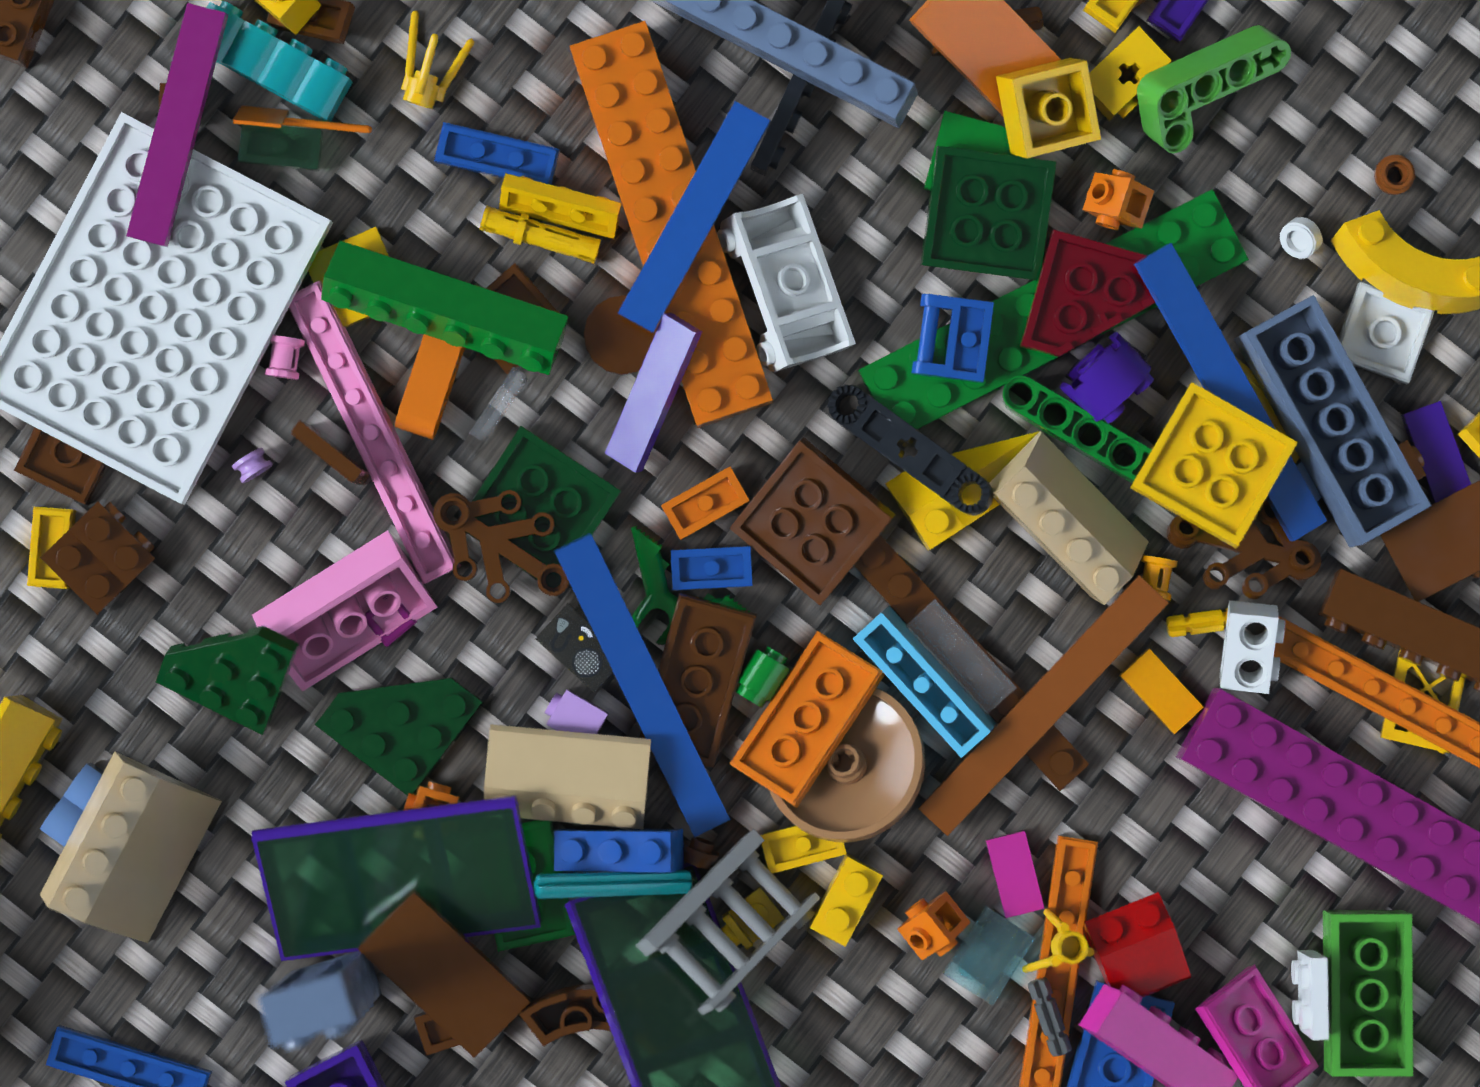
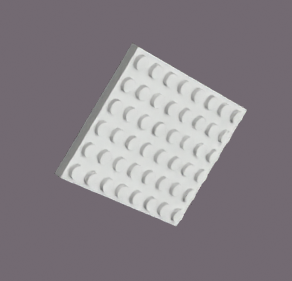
(152, 344)

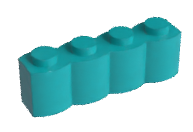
(281, 66)

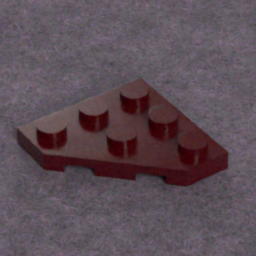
(1082, 293)

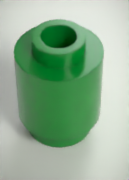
(762, 676)

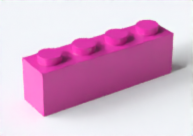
(1152, 1043)

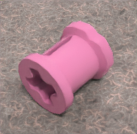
(284, 357)

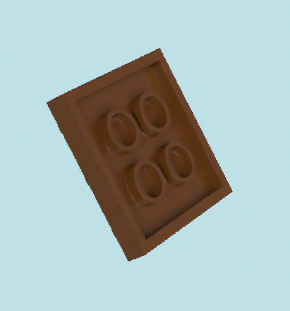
(812, 521)

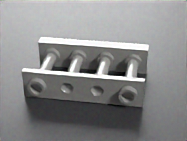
(690, 910)

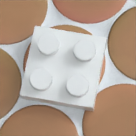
(1312, 1004)

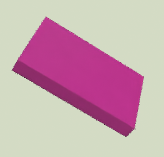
(1256, 1033)

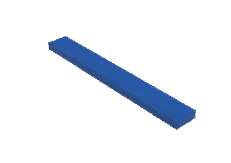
(1223, 375)
(642, 684)

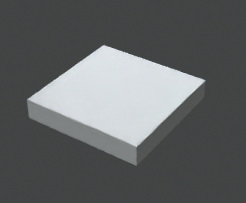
(1384, 334)

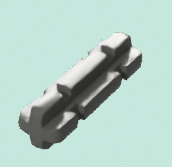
(1049, 1016)

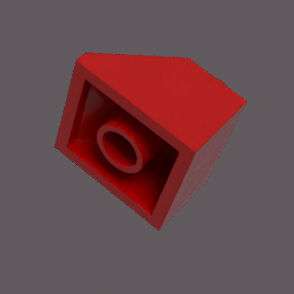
(1138, 947)

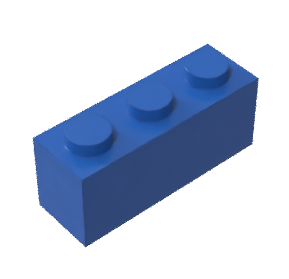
(618, 850)

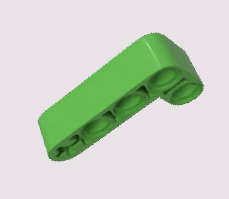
(1202, 77)

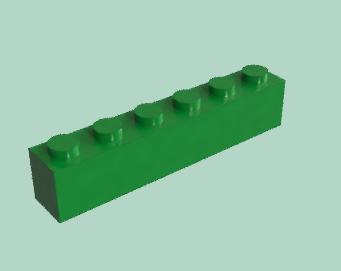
(444, 308)

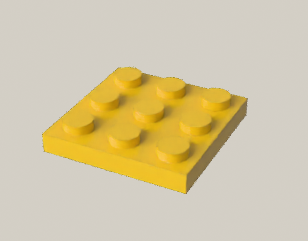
(1213, 465)

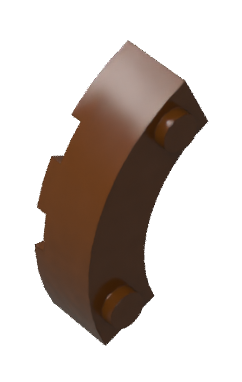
(564, 1013)

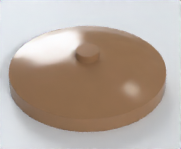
(867, 778)

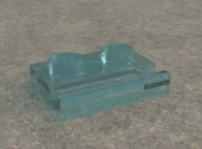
(989, 955)

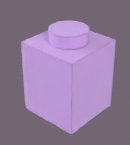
(575, 714)

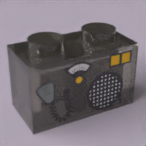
(576, 646)

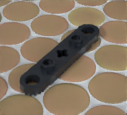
(930, 466)

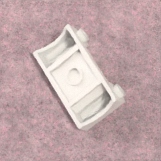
(789, 283)

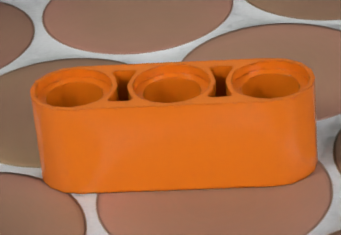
(429, 387)

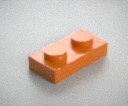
(705, 503)

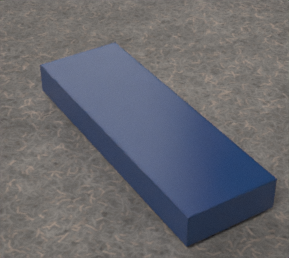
(495, 154)

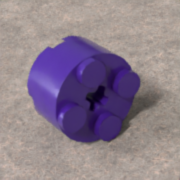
(1107, 379)

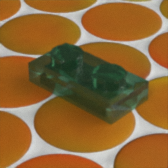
(281, 147)

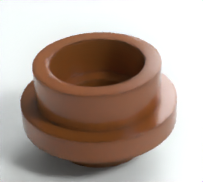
(1406, 171)

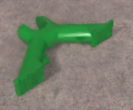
(655, 583)

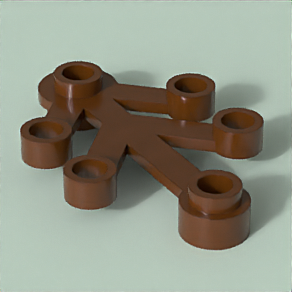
(495, 541)
(1252, 550)

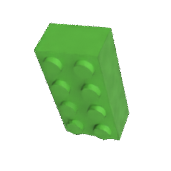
(1369, 993)

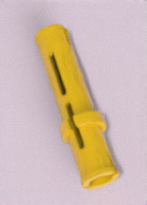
(539, 234)

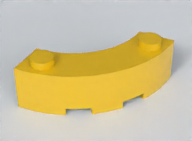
(1405, 273)

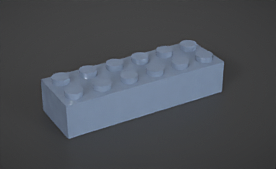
(1333, 421)
(319, 999)

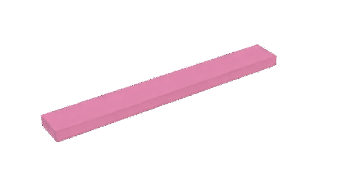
(373, 433)

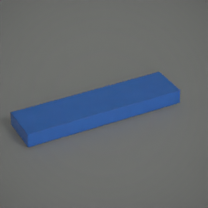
(120, 1063)

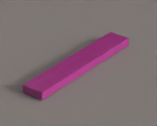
(177, 124)

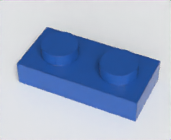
(711, 568)

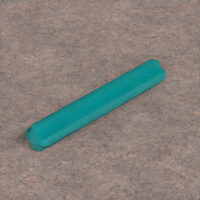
(611, 884)

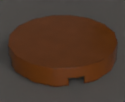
(615, 341)

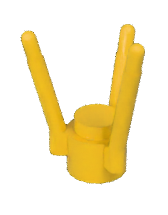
(421, 86)
(1066, 946)

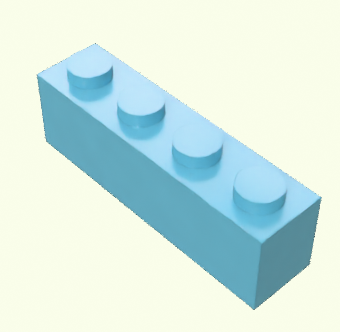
(924, 682)

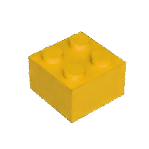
(1048, 107)

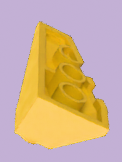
(935, 517)

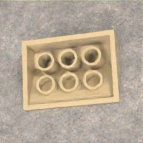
(129, 849)

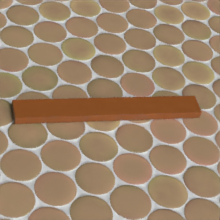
(1043, 705)

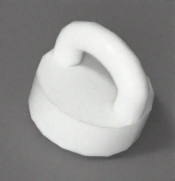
(1301, 237)

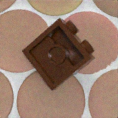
(99, 556)

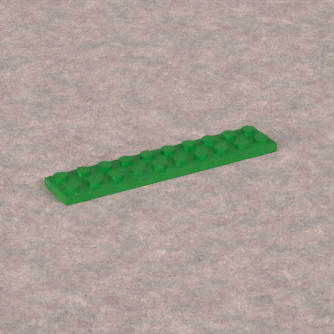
(1195, 229)

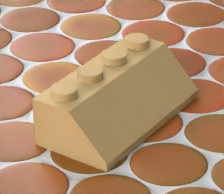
(1069, 518)
(569, 775)

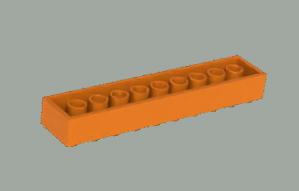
(651, 175)

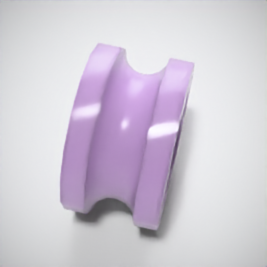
(252, 465)

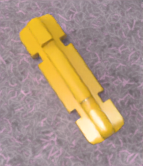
(1196, 623)

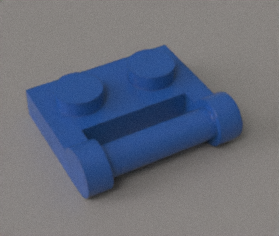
(966, 338)

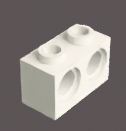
(1242, 646)

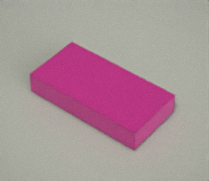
(1014, 874)

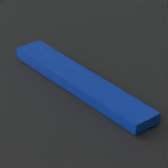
(694, 217)

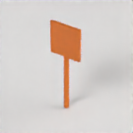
(277, 117)

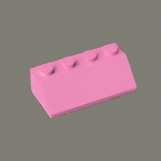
(331, 606)

